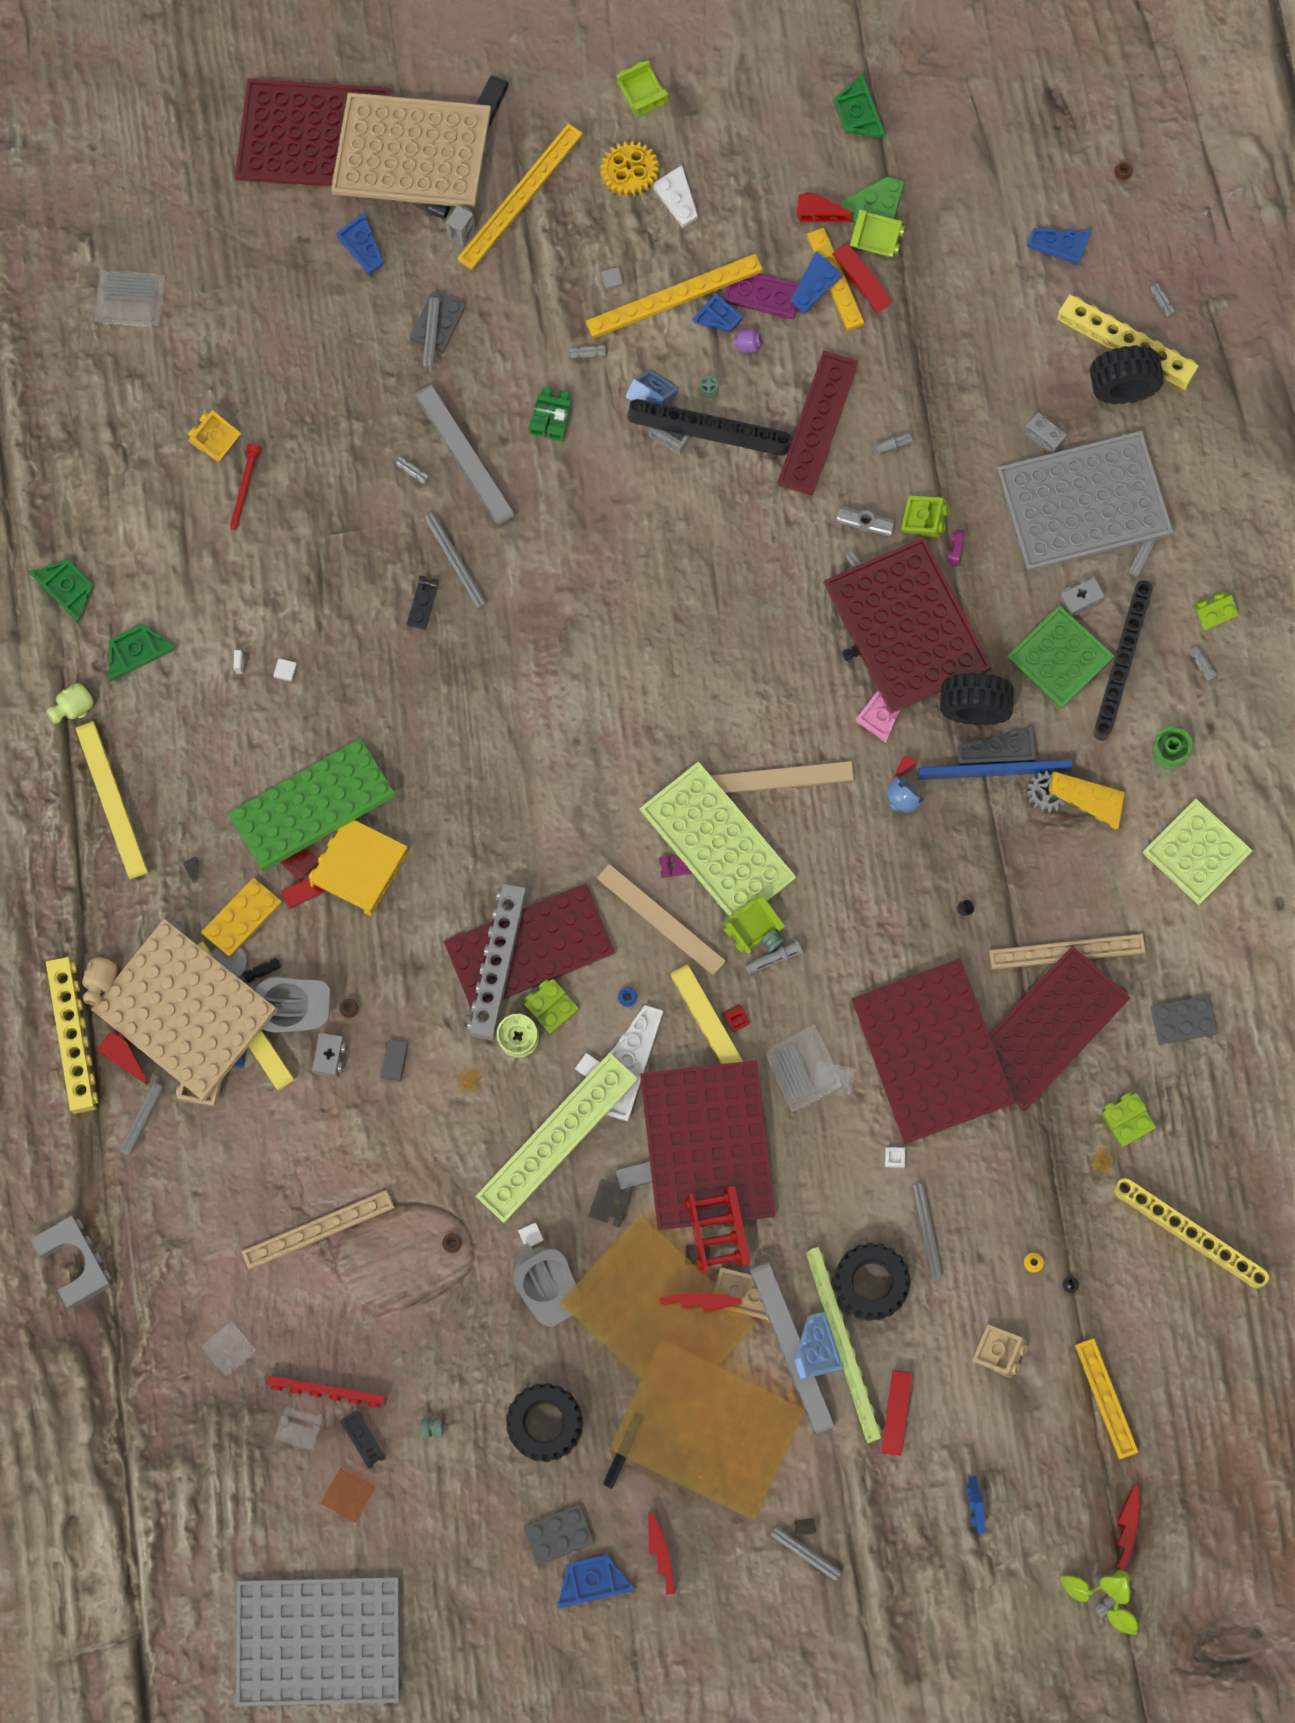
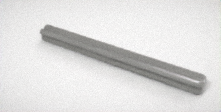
(455, 560)

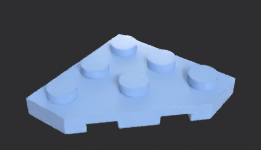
(817, 1348)

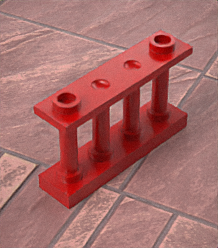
(736, 1236)

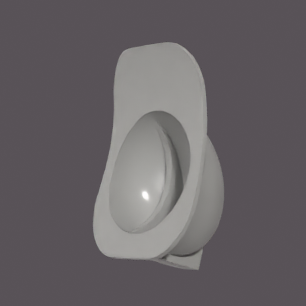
(299, 1002)
(542, 1282)

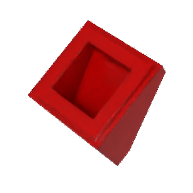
(905, 766)
(736, 1018)

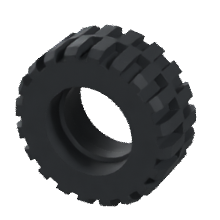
(1126, 374)
(977, 698)
(853, 1301)
(535, 1396)

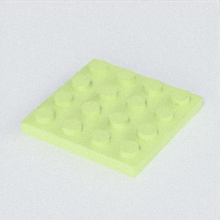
(1197, 851)

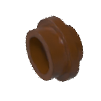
(1123, 166)
(349, 1002)
(445, 1243)

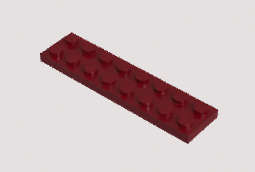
(817, 423)

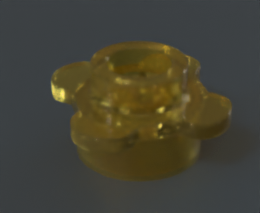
(472, 1085)
(1099, 1156)

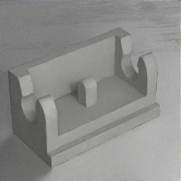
(672, 440)

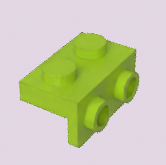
(1215, 610)

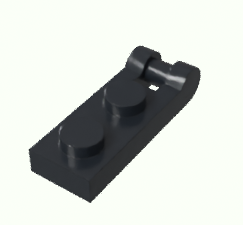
(422, 603)
(362, 1438)

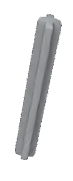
(927, 1231)

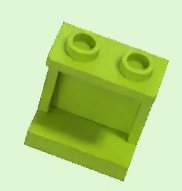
(641, 89)
(877, 234)
(751, 923)

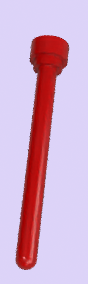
(253, 452)

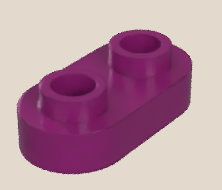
(954, 555)

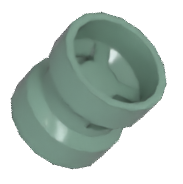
(431, 1428)

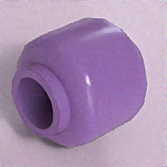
(748, 340)

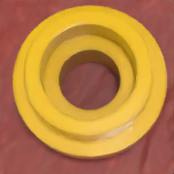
(1033, 1269)

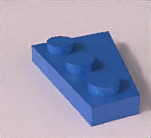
(1061, 244)

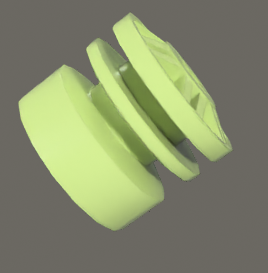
(522, 1025)

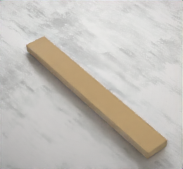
(785, 777)
(661, 920)
(1051, 953)
(318, 1229)

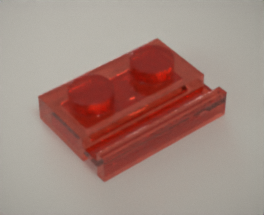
(300, 864)

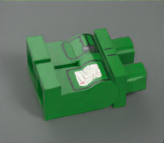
(553, 410)

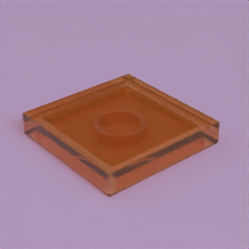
(347, 1495)

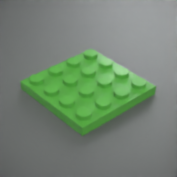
(1060, 657)

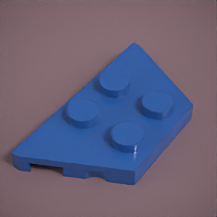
(592, 1581)

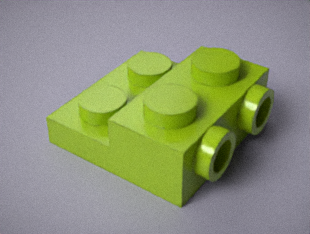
(925, 516)
(550, 1006)
(1128, 1119)

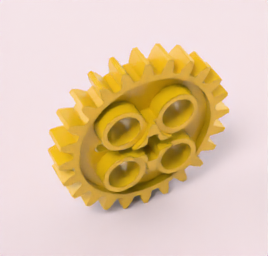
(627, 155)

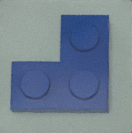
(975, 1504)

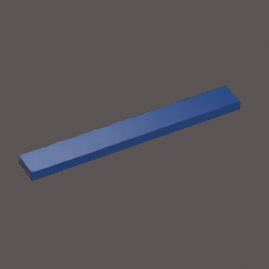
(994, 769)

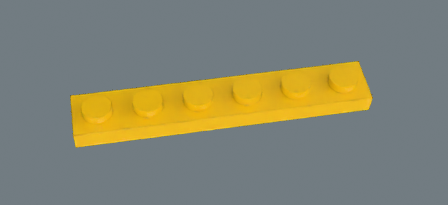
(840, 291)
(1106, 1399)

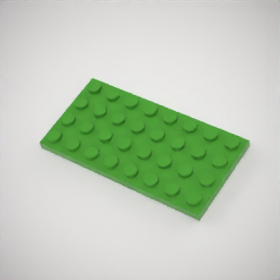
(311, 804)

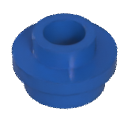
(627, 990)

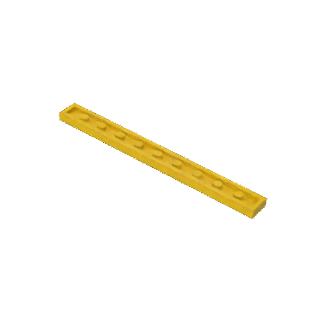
(520, 196)
(674, 296)

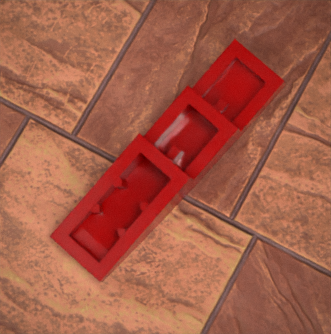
(862, 278)
(707, 1300)
(896, 1412)
(1129, 1520)
(658, 1546)

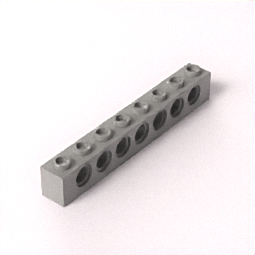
(488, 1028)

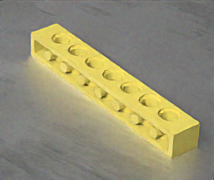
(1100, 333)
(55, 970)

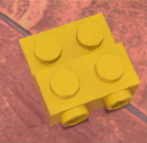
(213, 435)

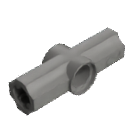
(877, 524)

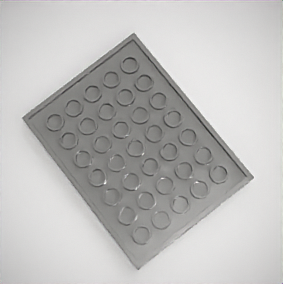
(1084, 501)

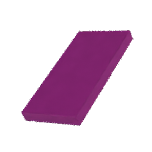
(763, 295)

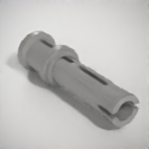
(782, 954)

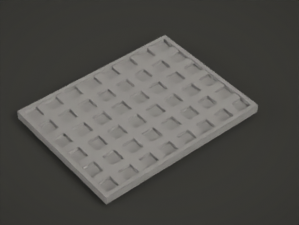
(317, 1642)

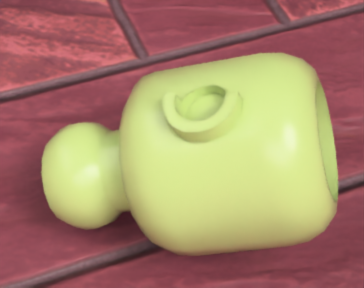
(72, 703)

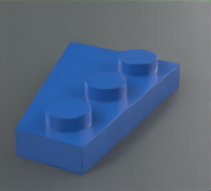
(361, 244)
(815, 283)

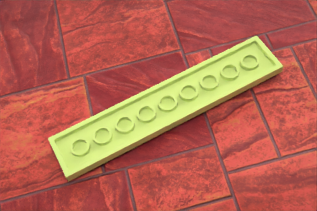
(557, 1138)

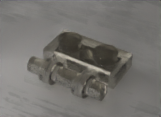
(604, 1202)

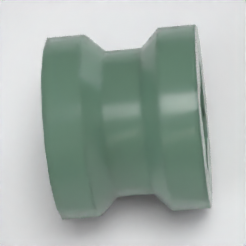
(708, 382)
(772, 940)

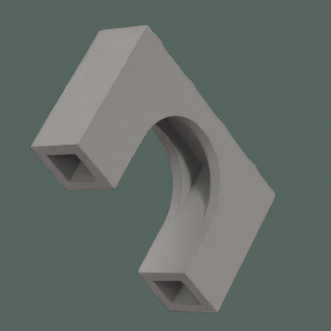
(93, 1278)

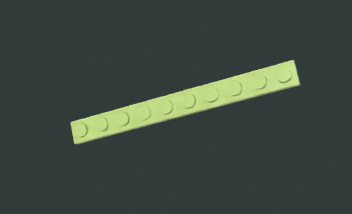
(847, 1353)

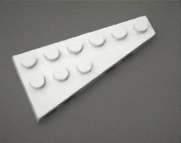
(634, 1052)

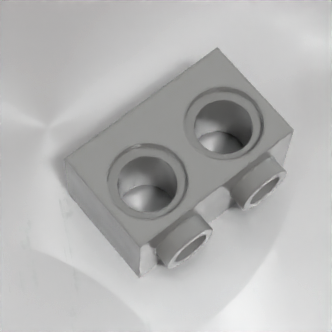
(460, 225)
(1045, 433)

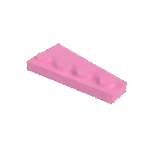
(877, 717)

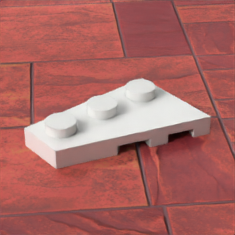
(676, 196)

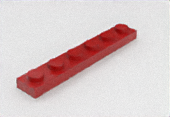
(334, 1393)

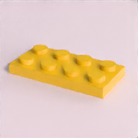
(241, 917)

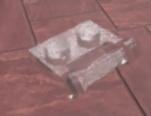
(298, 1434)

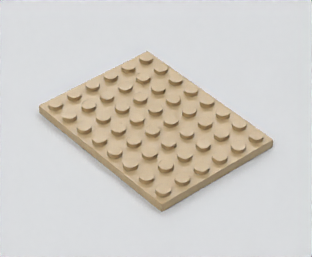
(411, 150)
(184, 1010)

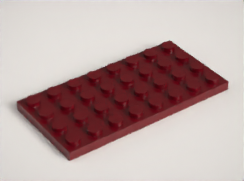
(550, 942)
(1054, 1024)

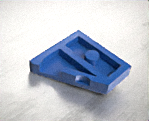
(718, 315)

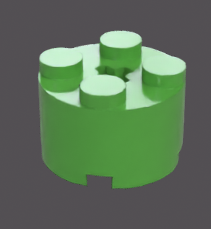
(1167, 757)

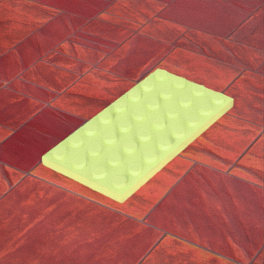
(716, 840)

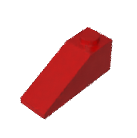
(819, 209)
(119, 1052)

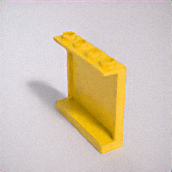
(359, 865)

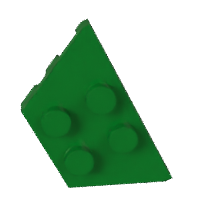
(858, 110)
(65, 586)
(134, 650)

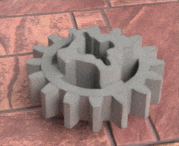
(1040, 789)

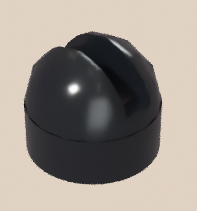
(965, 908)
(1066, 1285)

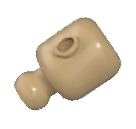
(98, 979)

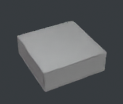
(611, 278)

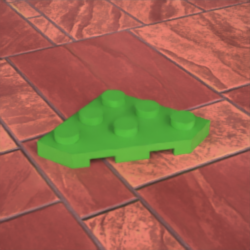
(879, 199)

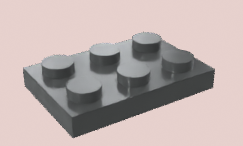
(448, 319)
(1183, 1020)
(558, 1535)

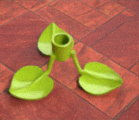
(1117, 1588)

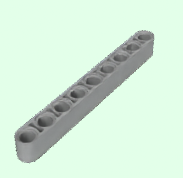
(464, 454)
(788, 1342)

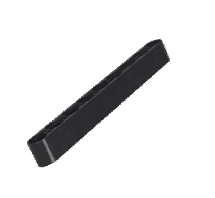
(491, 96)
(709, 427)
(1123, 668)

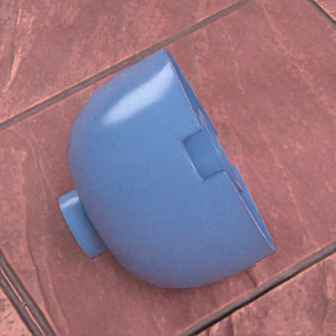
(903, 796)

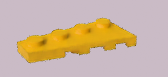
(1089, 797)

